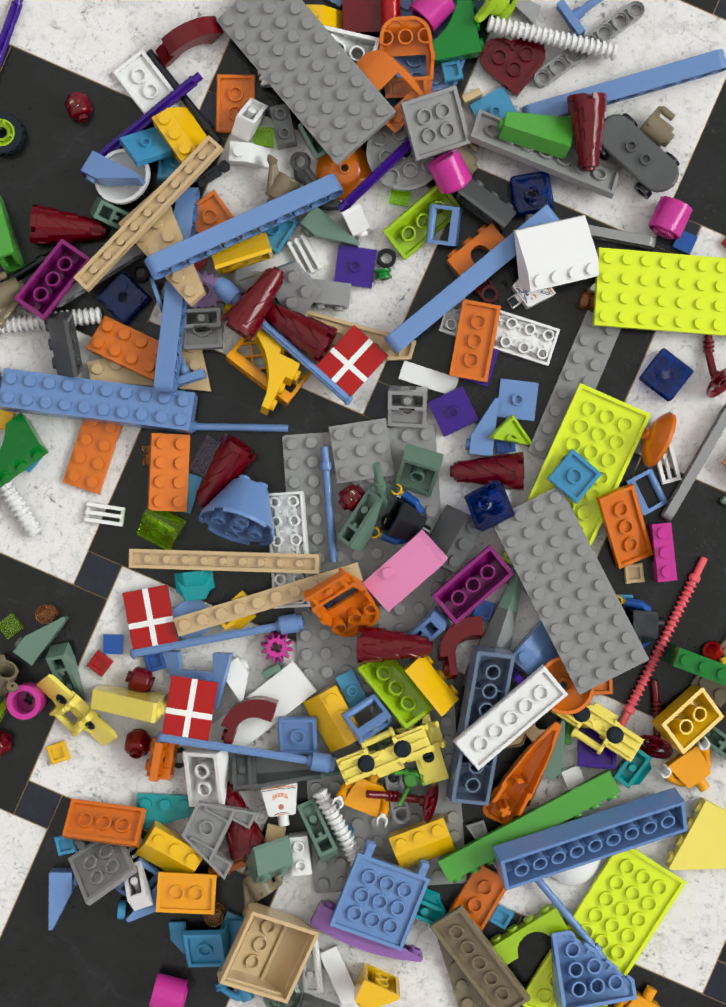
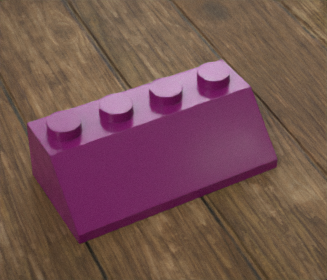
(51, 280)
(472, 584)

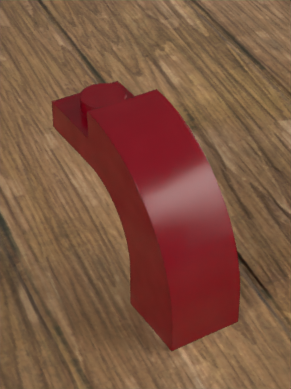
(187, 35)
(467, 629)
(255, 706)

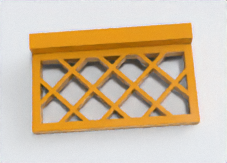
(256, 374)

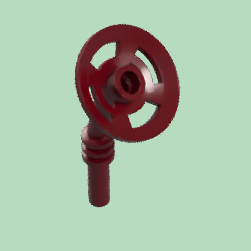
(718, 378)
(655, 741)
(426, 801)

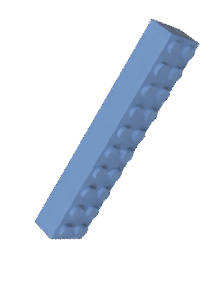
(97, 401)
(590, 838)

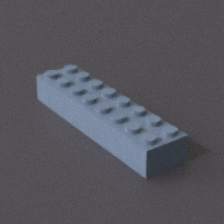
(485, 685)

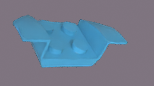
(204, 947)

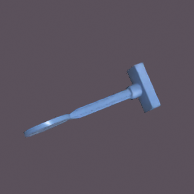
(572, 17)
(185, 376)

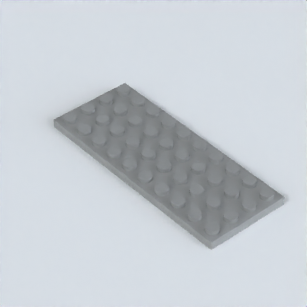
(309, 72)
(570, 591)

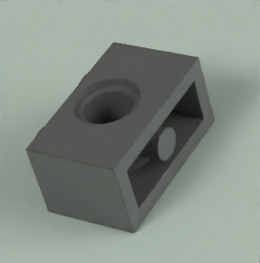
(283, 126)

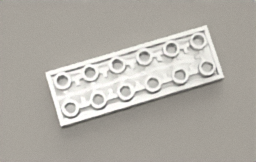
(514, 335)
(291, 535)

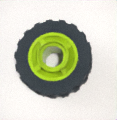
(15, 134)

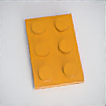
(186, 893)

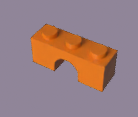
(461, 259)

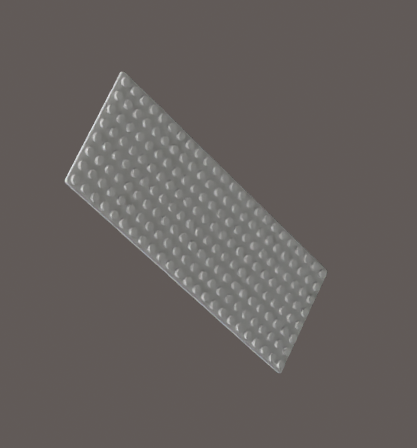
(327, 655)

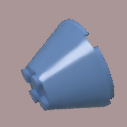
(241, 513)

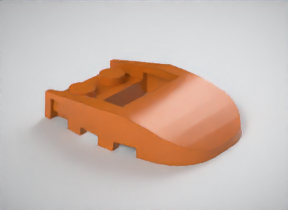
(408, 38)
(380, 69)
(348, 613)

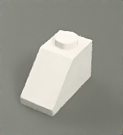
(248, 119)
(248, 154)
(356, 222)
(238, 677)
(138, 889)

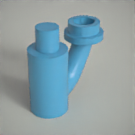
(237, 996)

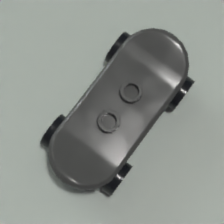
(638, 155)

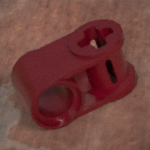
(484, 287)

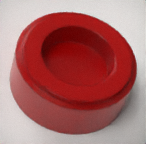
(712, 650)

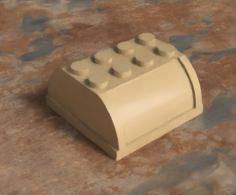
(268, 953)

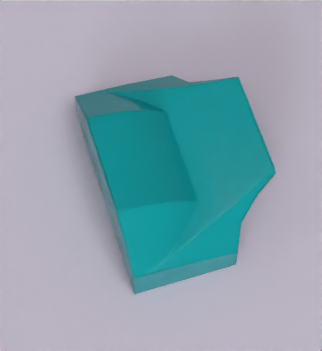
(194, 584)
(633, 772)
(430, 907)

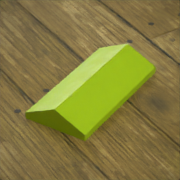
(409, 230)
(396, 691)

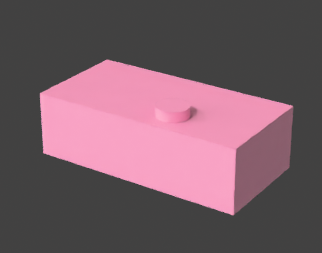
(405, 570)

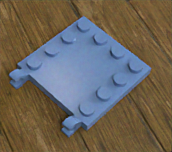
(380, 899)

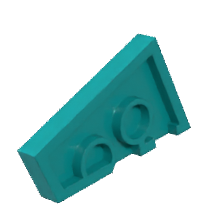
(163, 807)

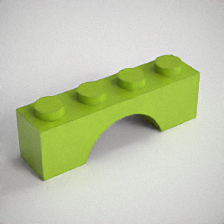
(545, 921)

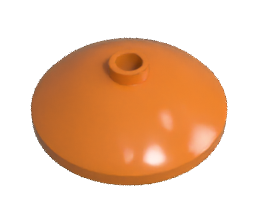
(354, 176)
(657, 438)
(573, 701)

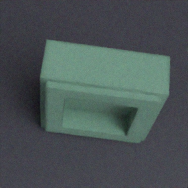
(271, 670)

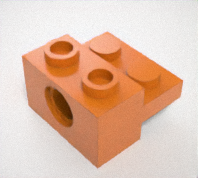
(155, 766)

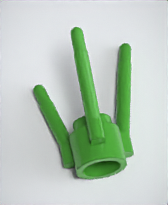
(411, 779)

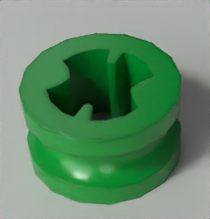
(383, 274)

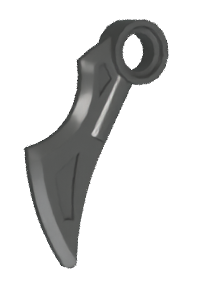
(306, 176)

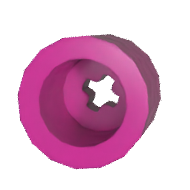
(432, 11)
(449, 171)
(670, 218)
(25, 710)
(169, 991)

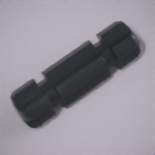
(213, 173)

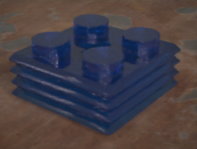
(537, 182)
(123, 310)
(678, 374)
(479, 501)

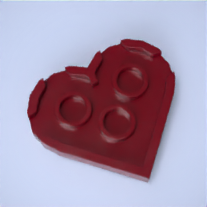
(512, 62)

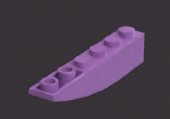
(321, 920)

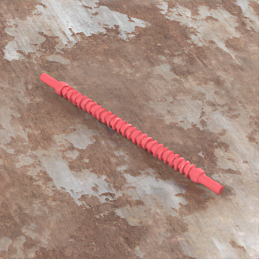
(659, 648)

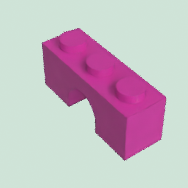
(663, 547)

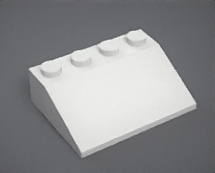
(555, 254)

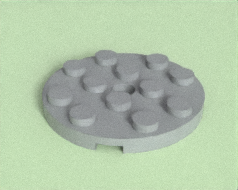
(406, 173)

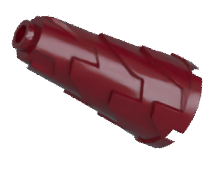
(587, 124)
(51, 225)
(250, 310)
(303, 331)
(228, 463)
(481, 471)
(386, 645)
(239, 838)

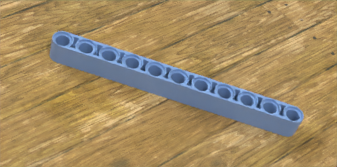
(639, 83)
(243, 226)
(462, 285)
(175, 305)

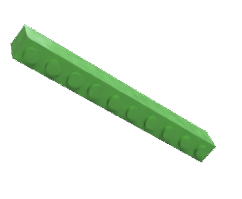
(547, 815)

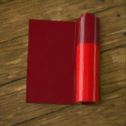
(368, 15)

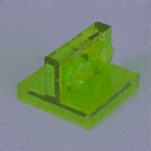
(161, 528)

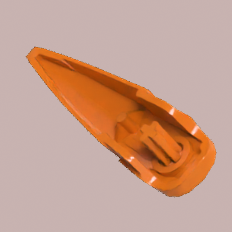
(521, 779)

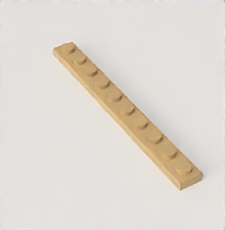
(148, 213)
(224, 561)
(255, 602)

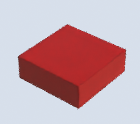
(100, 663)

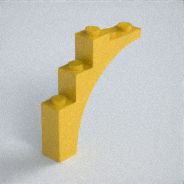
(280, 369)

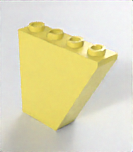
(129, 703)
(704, 841)

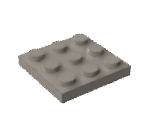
(435, 122)
(358, 447)
(101, 869)

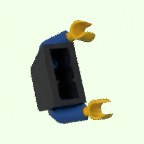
(403, 520)
(643, 619)

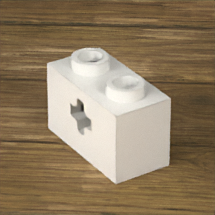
(301, 853)

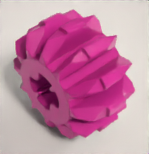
(273, 652)

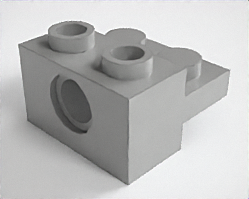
(203, 329)
(407, 406)

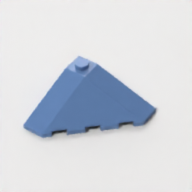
(535, 650)
(584, 977)

